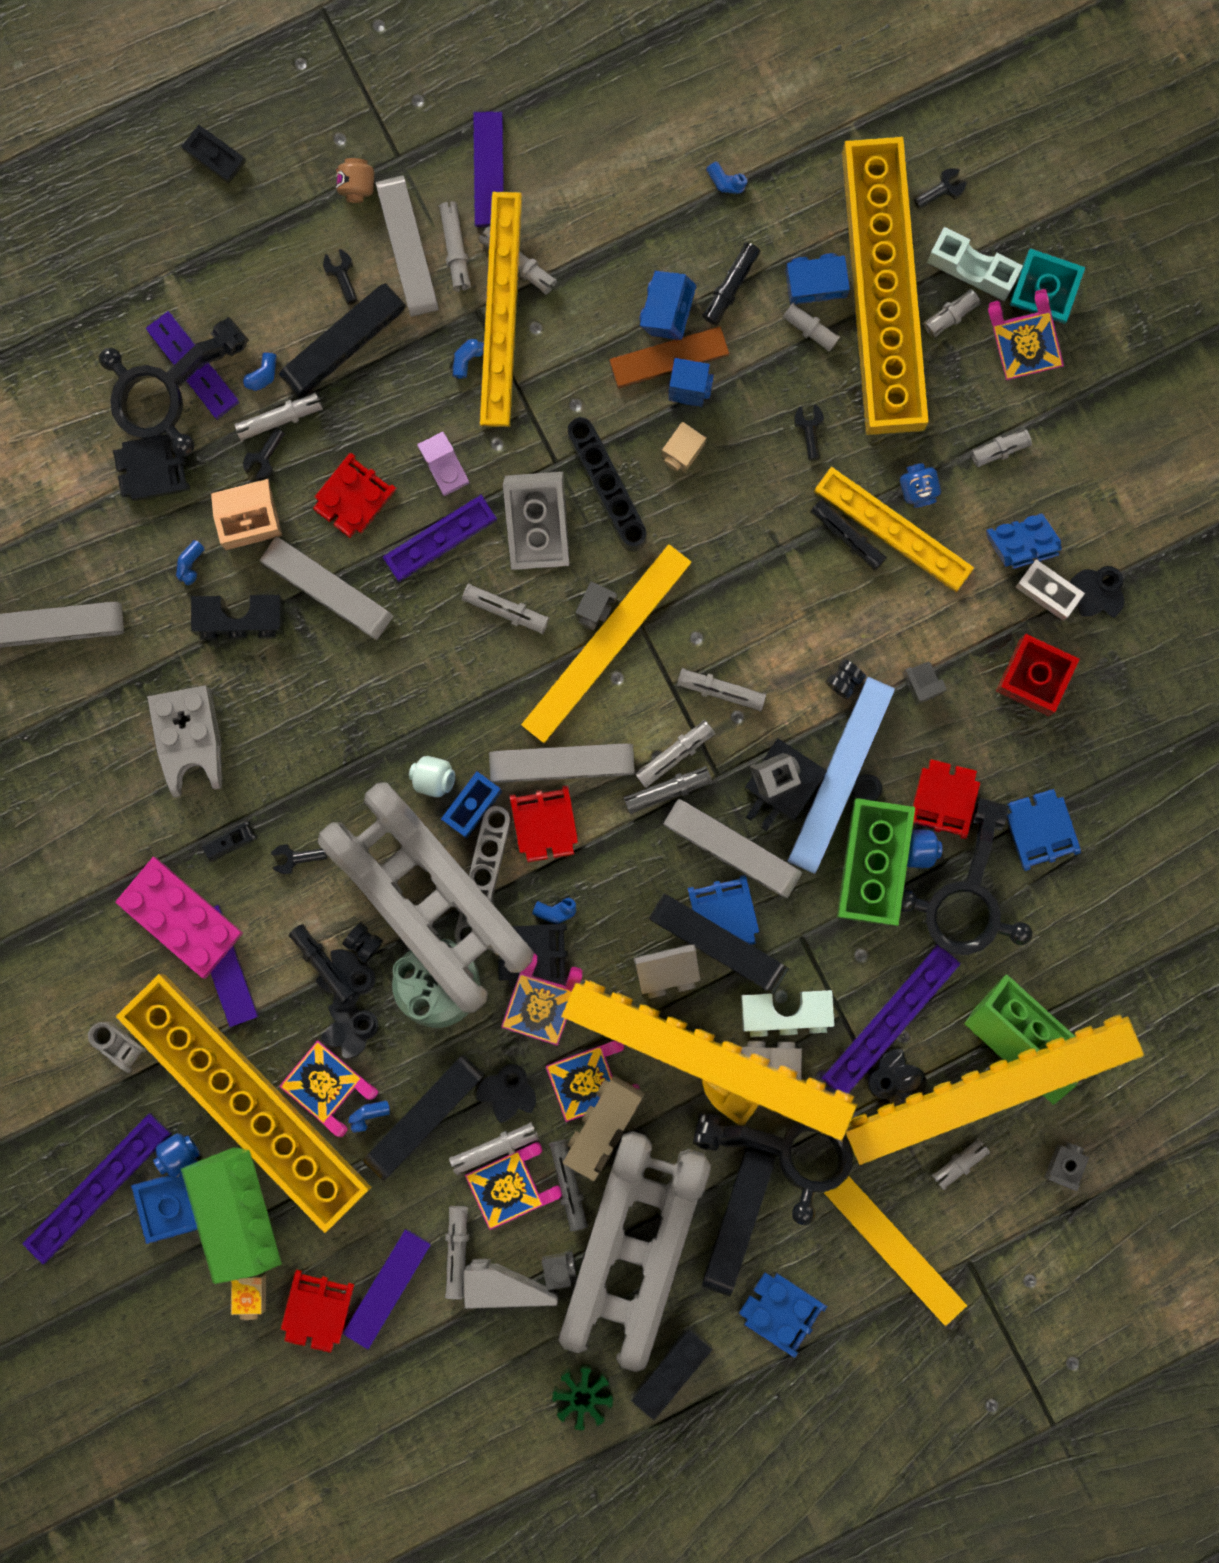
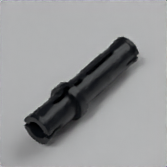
(725, 293)
(848, 534)
(315, 955)

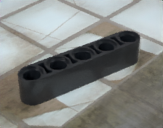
(342, 340)
(606, 470)
(718, 943)
(423, 1117)
(738, 1221)

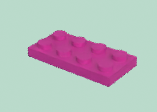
(179, 917)

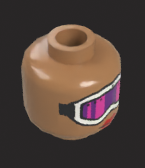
(355, 180)

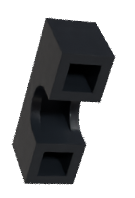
(263, 618)
(672, 1373)

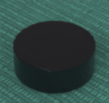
(867, 787)

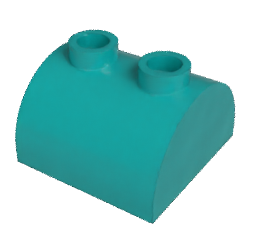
(1050, 273)

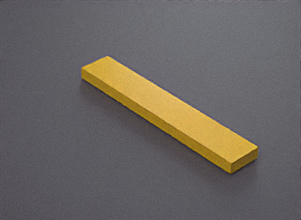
(893, 529)
(896, 1251)

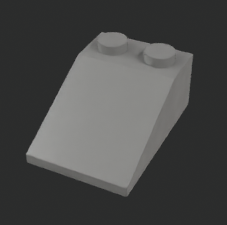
(536, 520)
(667, 970)
(497, 1286)

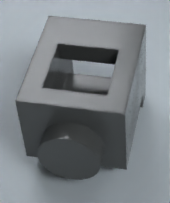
(595, 606)
(787, 774)
(1056, 1170)
(559, 1270)

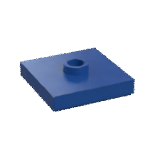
(164, 1208)

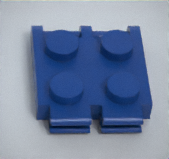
(1023, 541)
(1041, 828)
(728, 909)
(781, 1312)

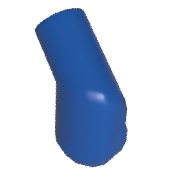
(726, 183)
(464, 354)
(263, 375)
(185, 563)
(557, 913)
(366, 1112)

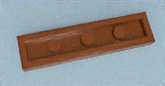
(659, 359)

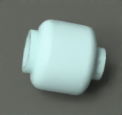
(432, 776)

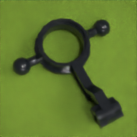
(227, 340)
(989, 816)
(712, 1133)

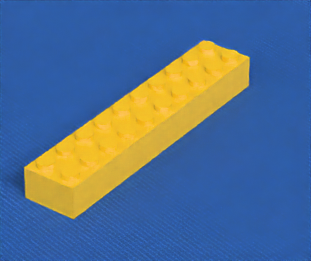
(884, 286)
(710, 1060)
(243, 1102)

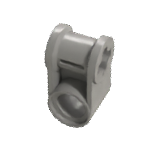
(117, 1046)

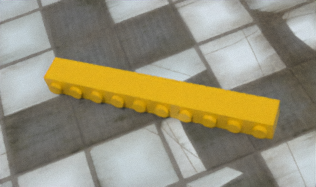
(994, 1090)

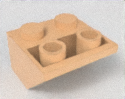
(245, 515)

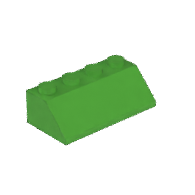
(875, 862)
(1015, 1023)
(231, 1215)

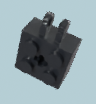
(791, 801)

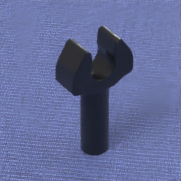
(943, 188)
(341, 274)
(810, 430)
(264, 455)
(296, 857)

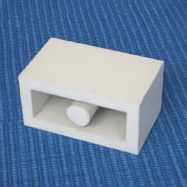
(1050, 590)

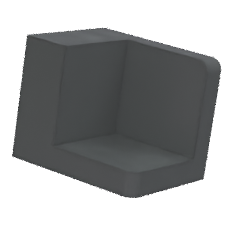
(923, 682)

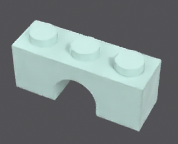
(960, 260)
(814, 1013)

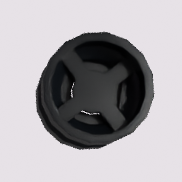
(845, 679)
(357, 937)

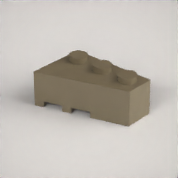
(603, 1127)

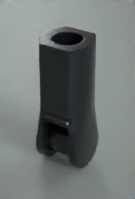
(225, 843)

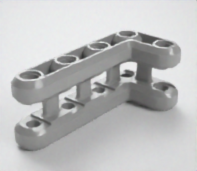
(413, 921)
(657, 1258)

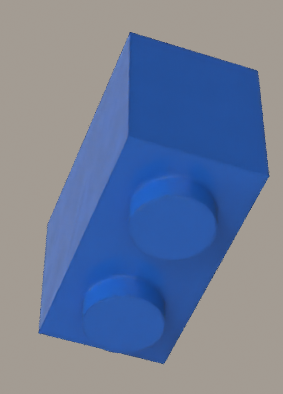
(817, 279)
(667, 305)
(690, 382)
(471, 805)

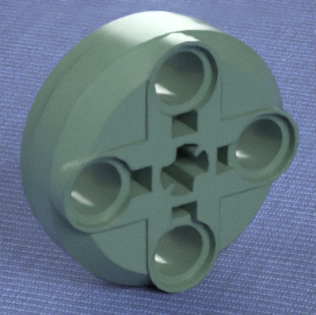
(424, 990)

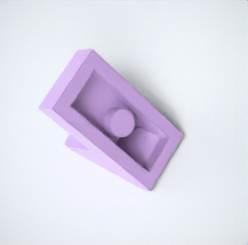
(443, 463)

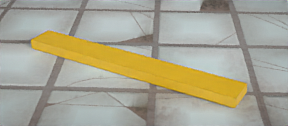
(501, 309)
(606, 644)

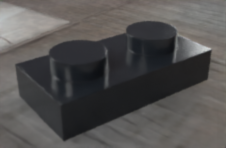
(213, 153)

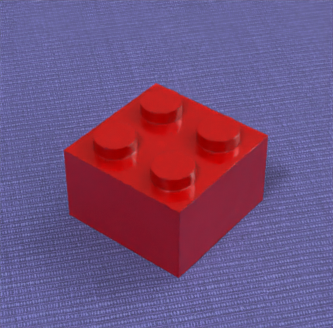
(1037, 675)

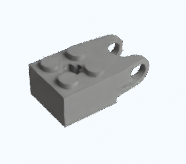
(189, 746)

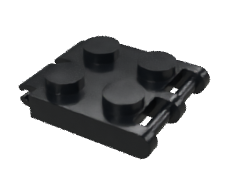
(149, 468)
(543, 943)

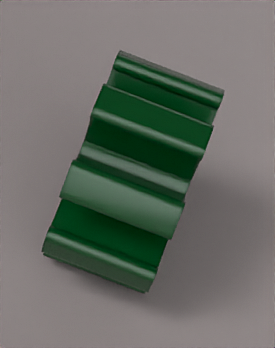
(582, 1406)

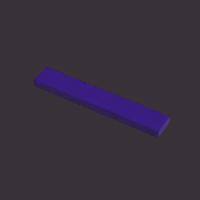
(891, 1020)
(96, 1189)

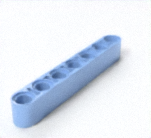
(841, 775)

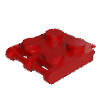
(352, 497)
(946, 798)
(544, 824)
(316, 1312)

